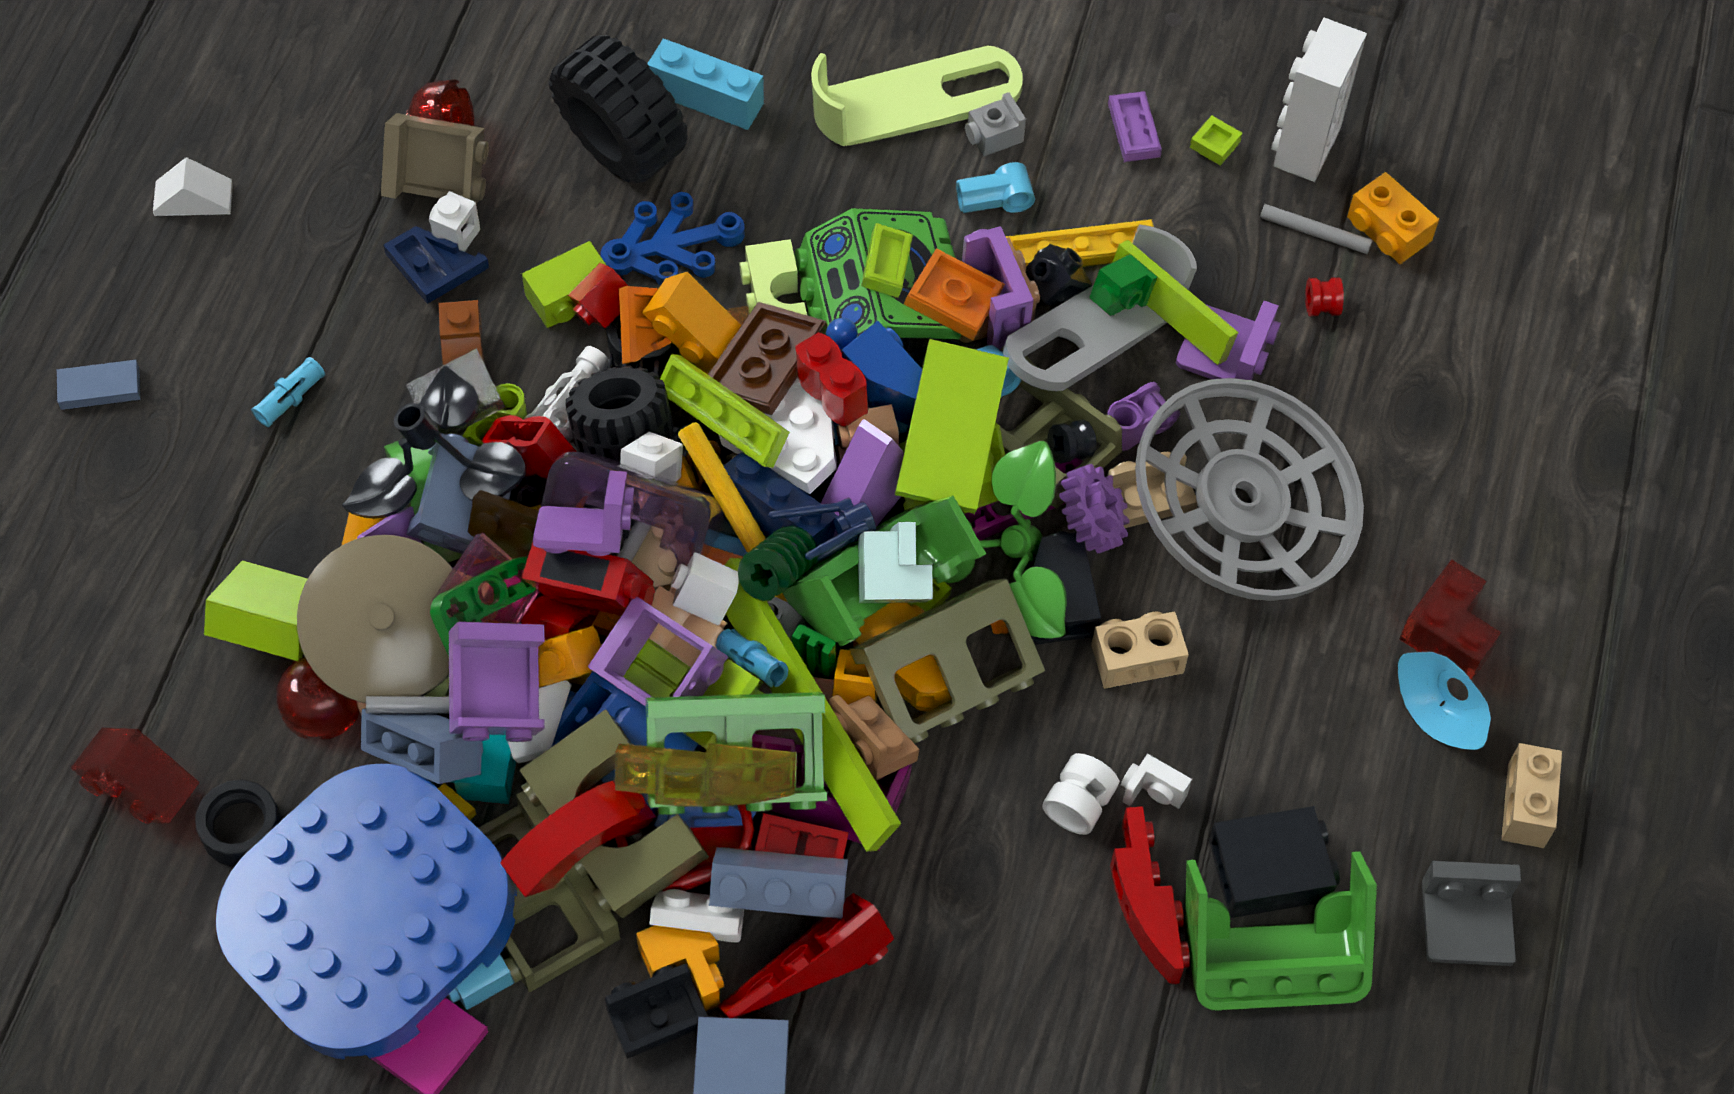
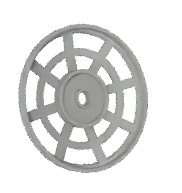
(1262, 482)

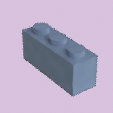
(421, 745)
(778, 882)

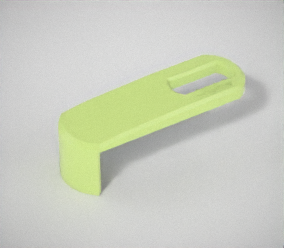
(907, 96)

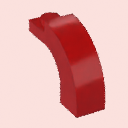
(572, 833)

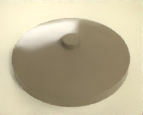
(370, 618)

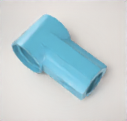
(1005, 188)

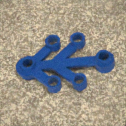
(668, 243)

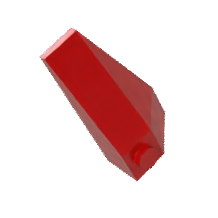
(817, 956)

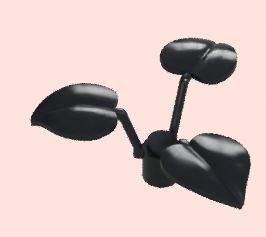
(447, 403)

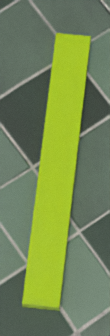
(842, 764)

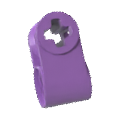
(1136, 412)

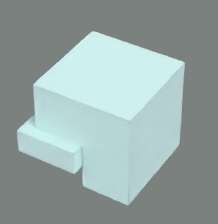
(890, 569)

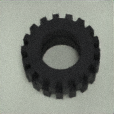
(617, 409)

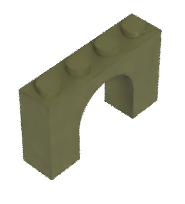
(626, 874)

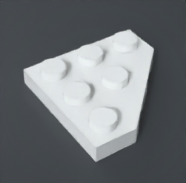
(809, 448)

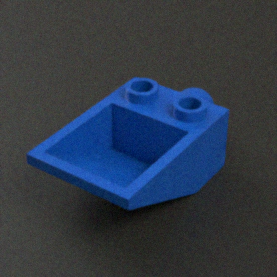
(887, 367)
(600, 694)

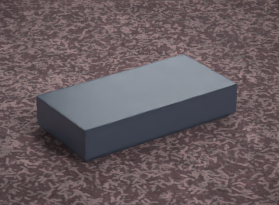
(98, 384)

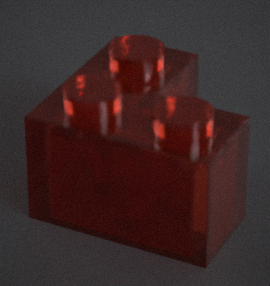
(1444, 621)
(137, 770)

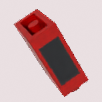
(588, 580)

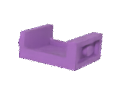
(992, 255)
(494, 680)

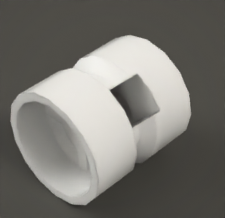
(1079, 796)

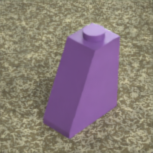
(868, 472)

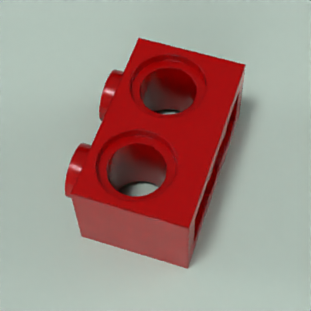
(800, 838)

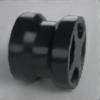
(1072, 441)

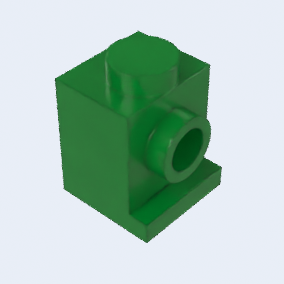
(1123, 285)

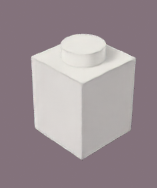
(705, 588)

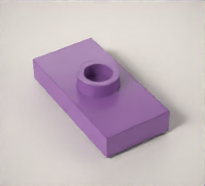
(1134, 126)

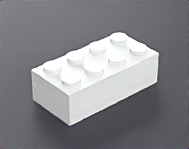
(1317, 98)

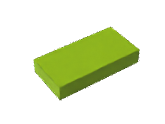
(887, 260)

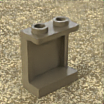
(433, 158)

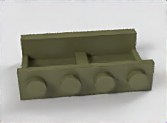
(1064, 408)
(944, 635)
(572, 895)

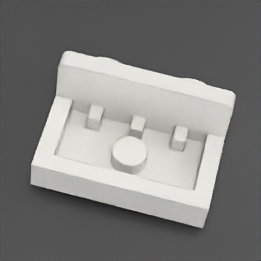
(692, 912)

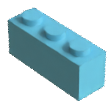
(708, 83)

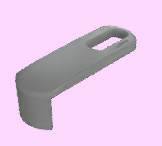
(1090, 327)

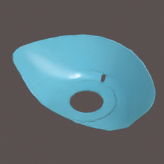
(1424, 687)

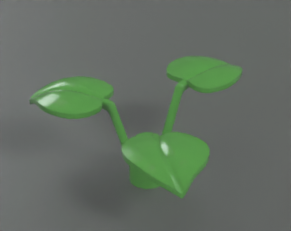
(1029, 484)

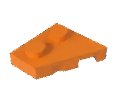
(637, 332)

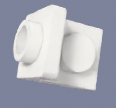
(1159, 780)

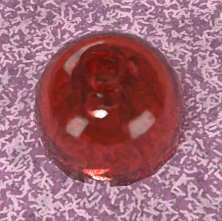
(443, 102)
(311, 705)

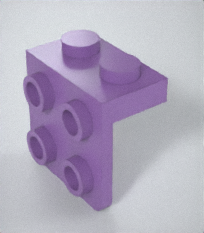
(1247, 351)
(588, 529)

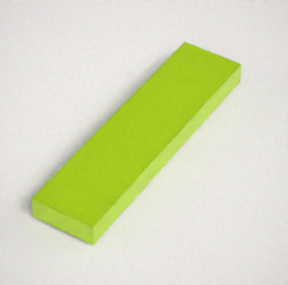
(1184, 310)
(723, 411)

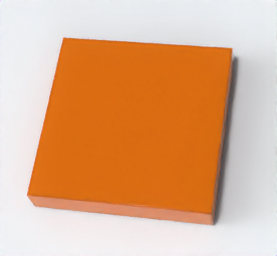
(953, 294)

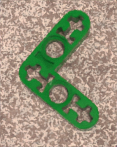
(468, 601)

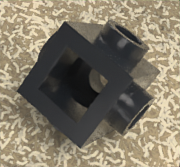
(1057, 274)

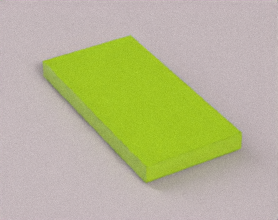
(952, 425)

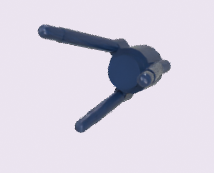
(849, 524)

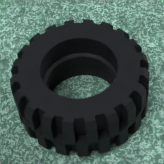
(618, 108)

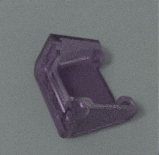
(686, 514)

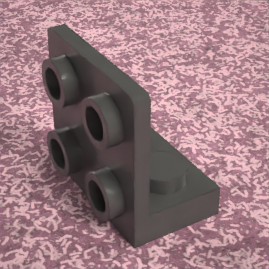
(1470, 912)

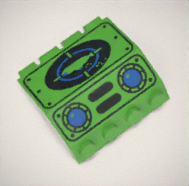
(834, 263)

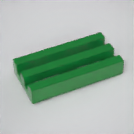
(810, 651)

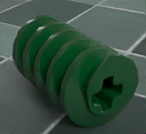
(776, 563)

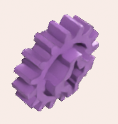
(1094, 508)

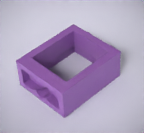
(629, 638)

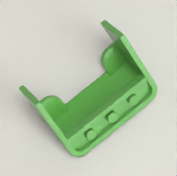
(830, 591)
(1283, 962)

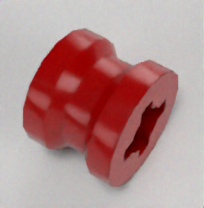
(1324, 296)

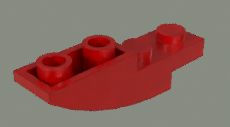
(1145, 904)

